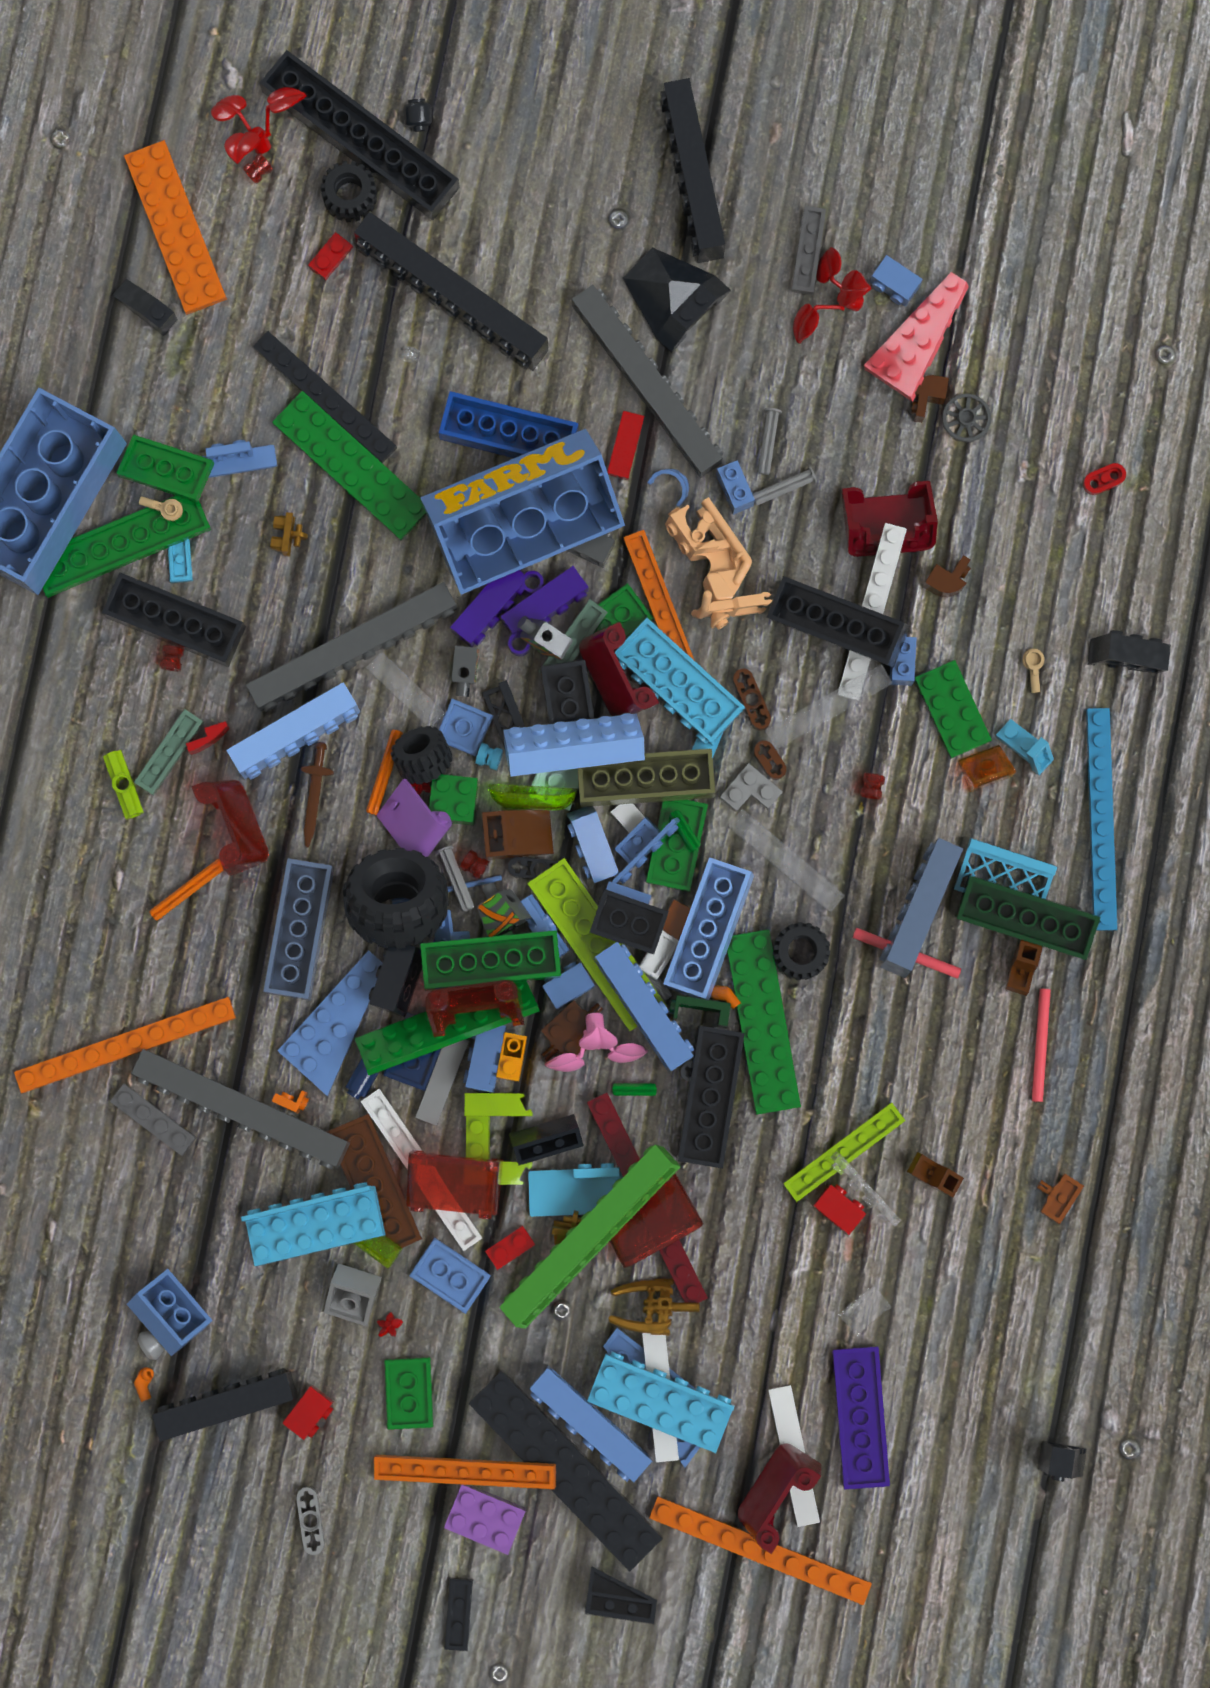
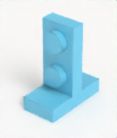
(1026, 745)

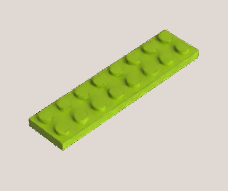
(574, 914)

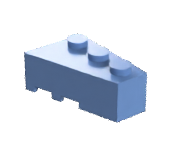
(592, 844)
(484, 1060)

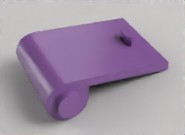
(412, 821)

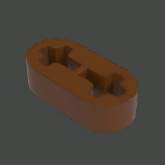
(774, 757)

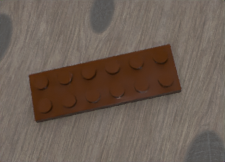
(369, 1163)

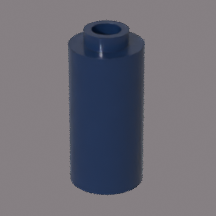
(360, 1081)

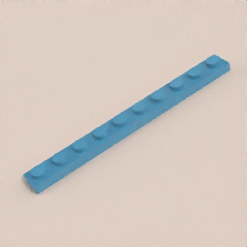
(1101, 817)

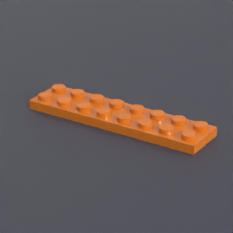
(175, 227)

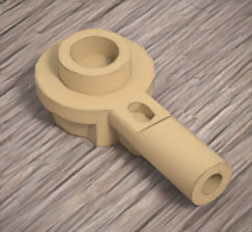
(170, 509)
(1033, 660)

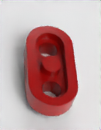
(1103, 479)

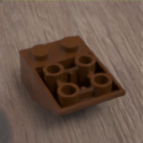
(517, 833)

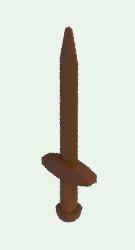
(316, 772)

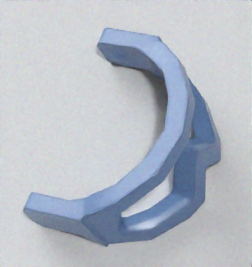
(682, 478)

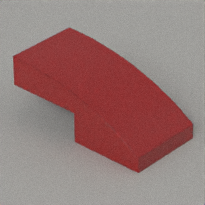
(213, 734)

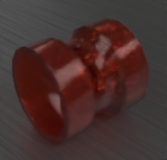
(257, 168)
(171, 658)
(872, 786)
(479, 866)

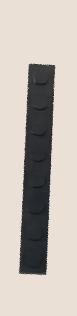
(325, 396)

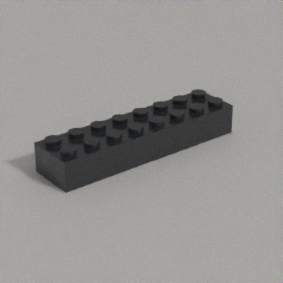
(692, 170)

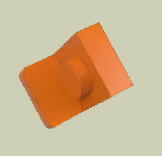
(286, 1100)

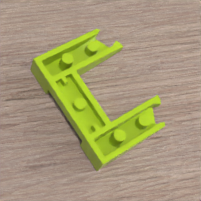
(478, 1112)

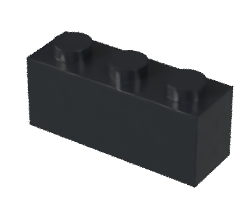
(546, 1139)

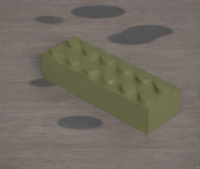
(655, 779)

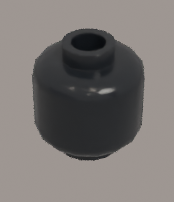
(417, 114)

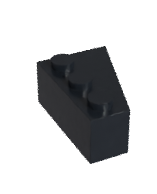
(1130, 652)

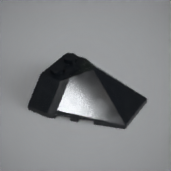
(672, 295)

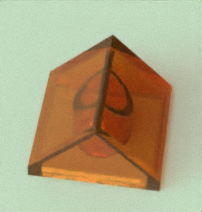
(986, 768)

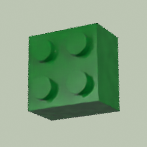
(456, 797)

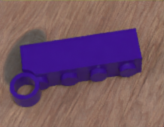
(545, 603)
(489, 605)

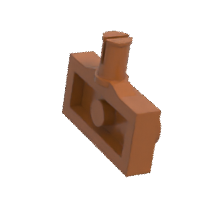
(1059, 1197)

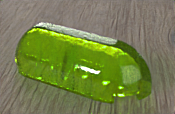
(532, 797)

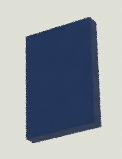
(415, 1071)

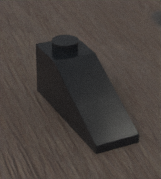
(146, 306)

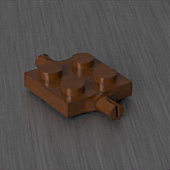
(567, 1030)

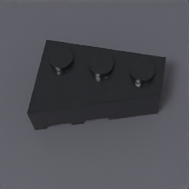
(1061, 1461)
(617, 1600)

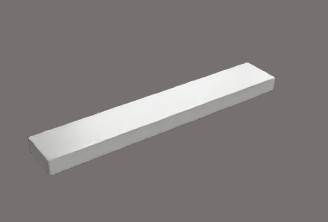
(657, 1357)
(789, 1432)

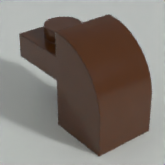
(931, 390)
(945, 583)
(1023, 967)
(935, 1175)

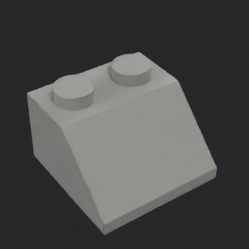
(352, 1294)

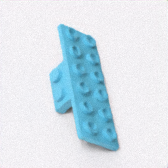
(570, 1190)

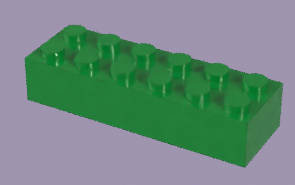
(490, 959)

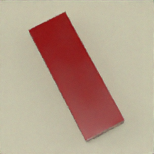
(625, 445)

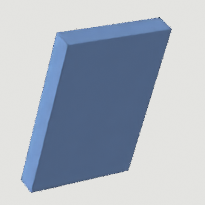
(450, 1275)

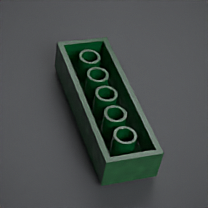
(1027, 917)

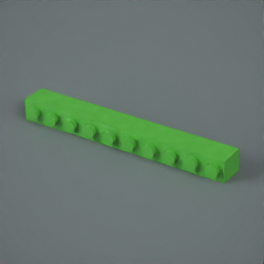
(589, 1236)

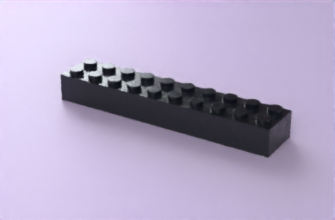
(363, 137)
(451, 292)
(578, 1480)

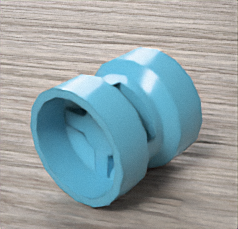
(494, 756)

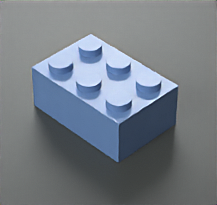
(169, 1312)

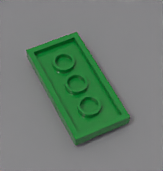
(165, 468)
(952, 709)
(674, 862)

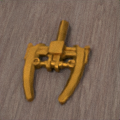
(662, 1306)

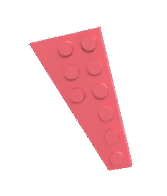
(914, 344)

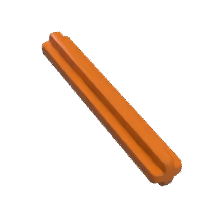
(383, 775)
(186, 890)

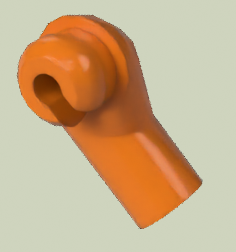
(724, 993)
(141, 1383)

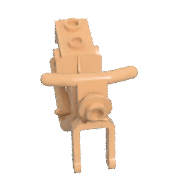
(727, 564)

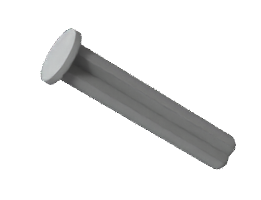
(768, 440)
(785, 486)
(456, 878)

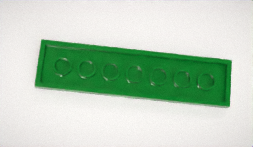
(351, 465)
(123, 544)
(763, 1022)
(415, 1038)

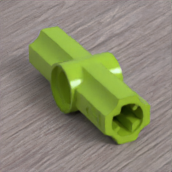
(119, 771)

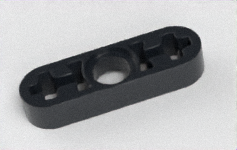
(523, 860)

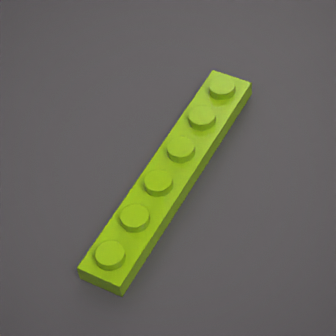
(848, 1147)

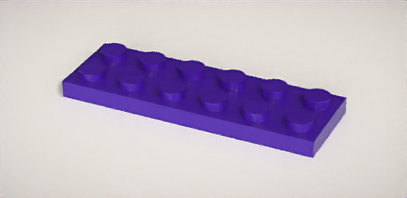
(861, 1418)

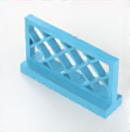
(1006, 857)

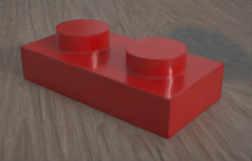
(330, 256)
(510, 1247)

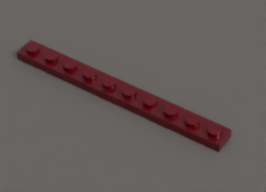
(625, 1156)

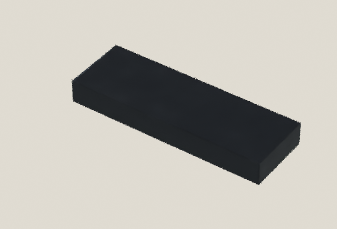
(458, 1614)

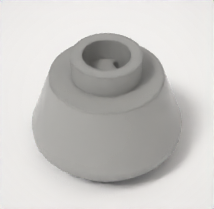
(150, 1345)

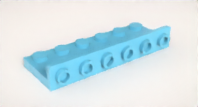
(678, 682)
(314, 1224)
(661, 1402)

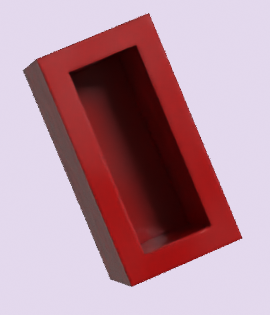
(839, 1208)
(308, 1413)

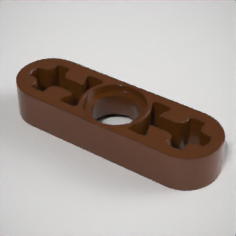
(751, 682)

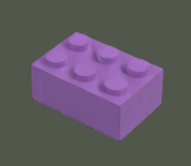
(485, 1518)

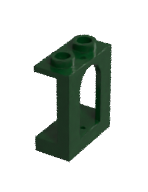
(702, 1004)

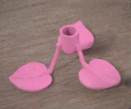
(597, 1038)

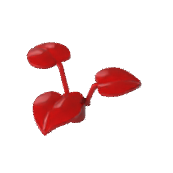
(255, 139)
(850, 295)

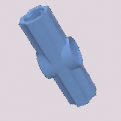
(541, 922)

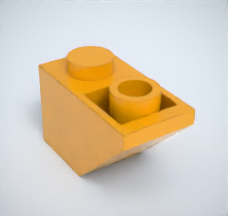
(511, 1057)

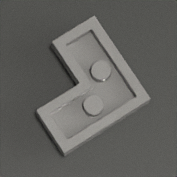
(750, 783)

